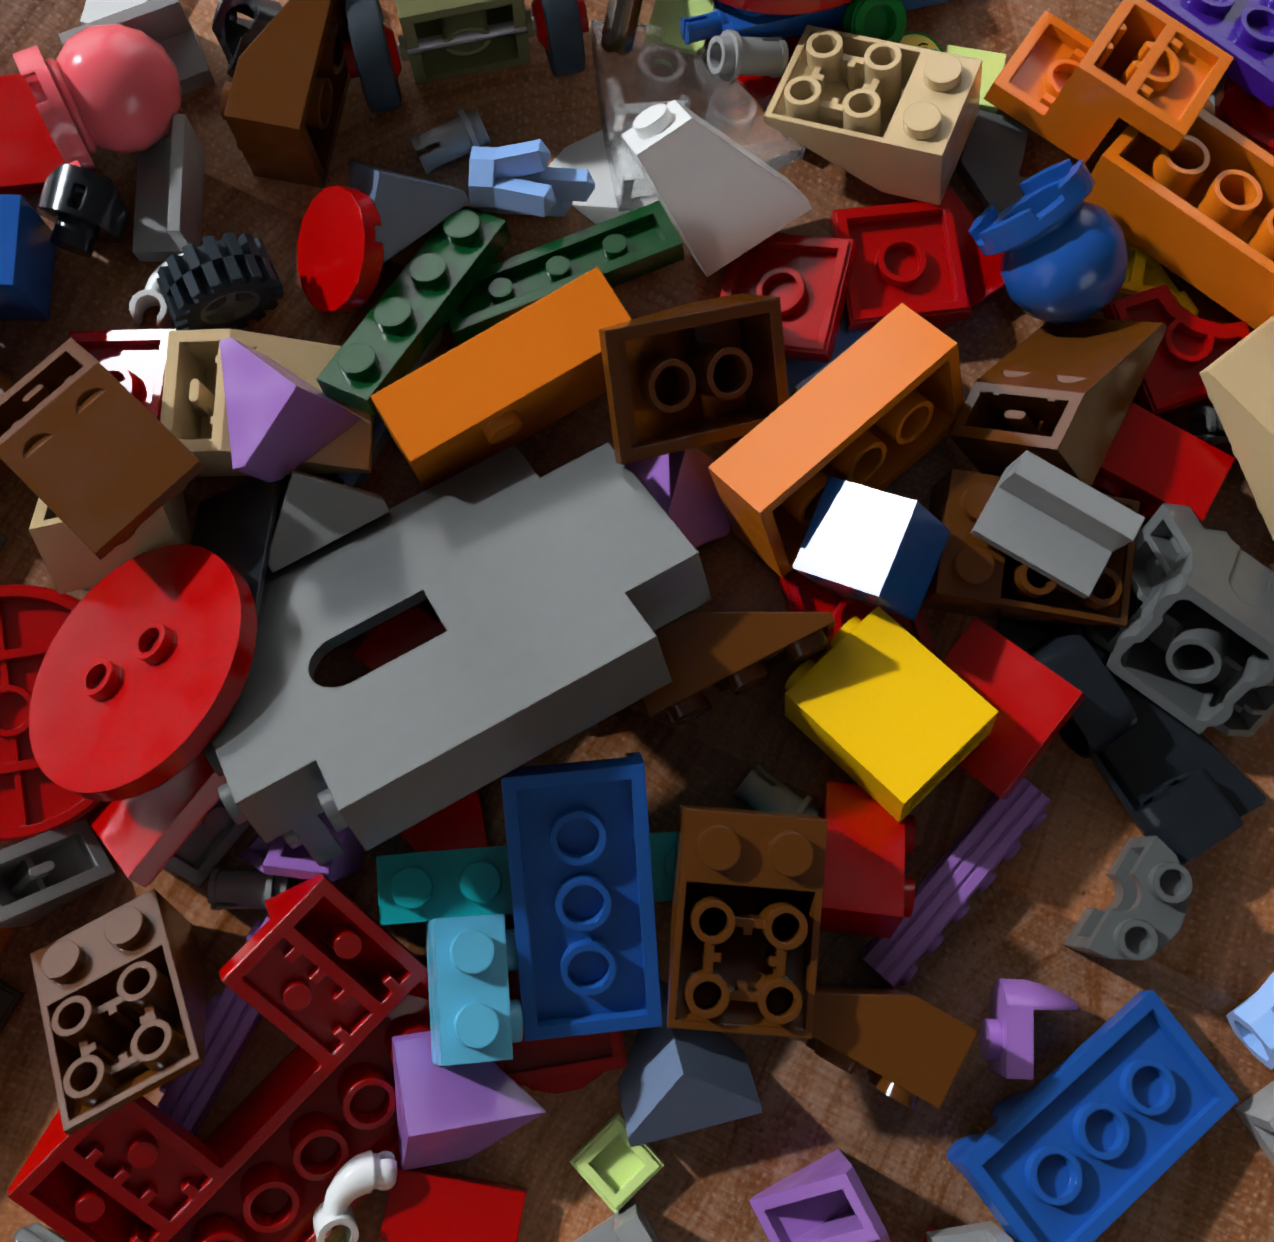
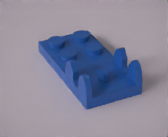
(582, 897)
(1095, 1128)

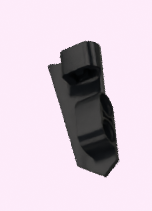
(1152, 762)

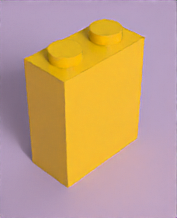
(887, 711)

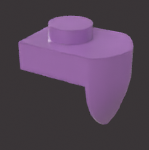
(1009, 1032)

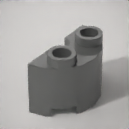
(1146, 906)

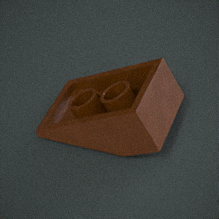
(291, 93)
(693, 374)

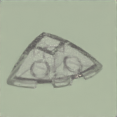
(658, 75)

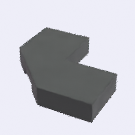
(994, 159)

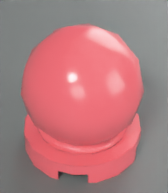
(103, 92)

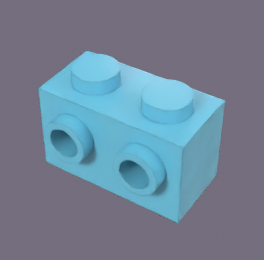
(470, 990)

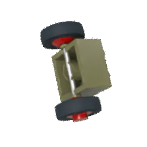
(457, 40)

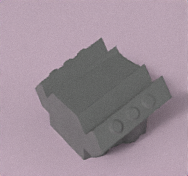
(1196, 626)

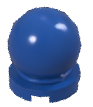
(1057, 250)

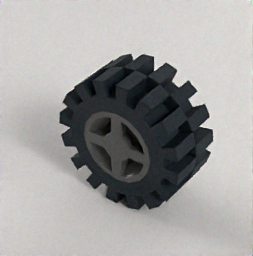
(220, 283)

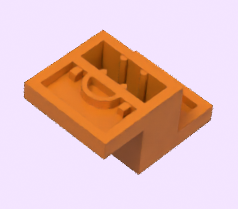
(1135, 70)

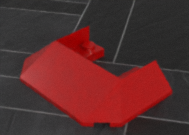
(338, 993)

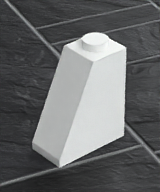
(710, 185)

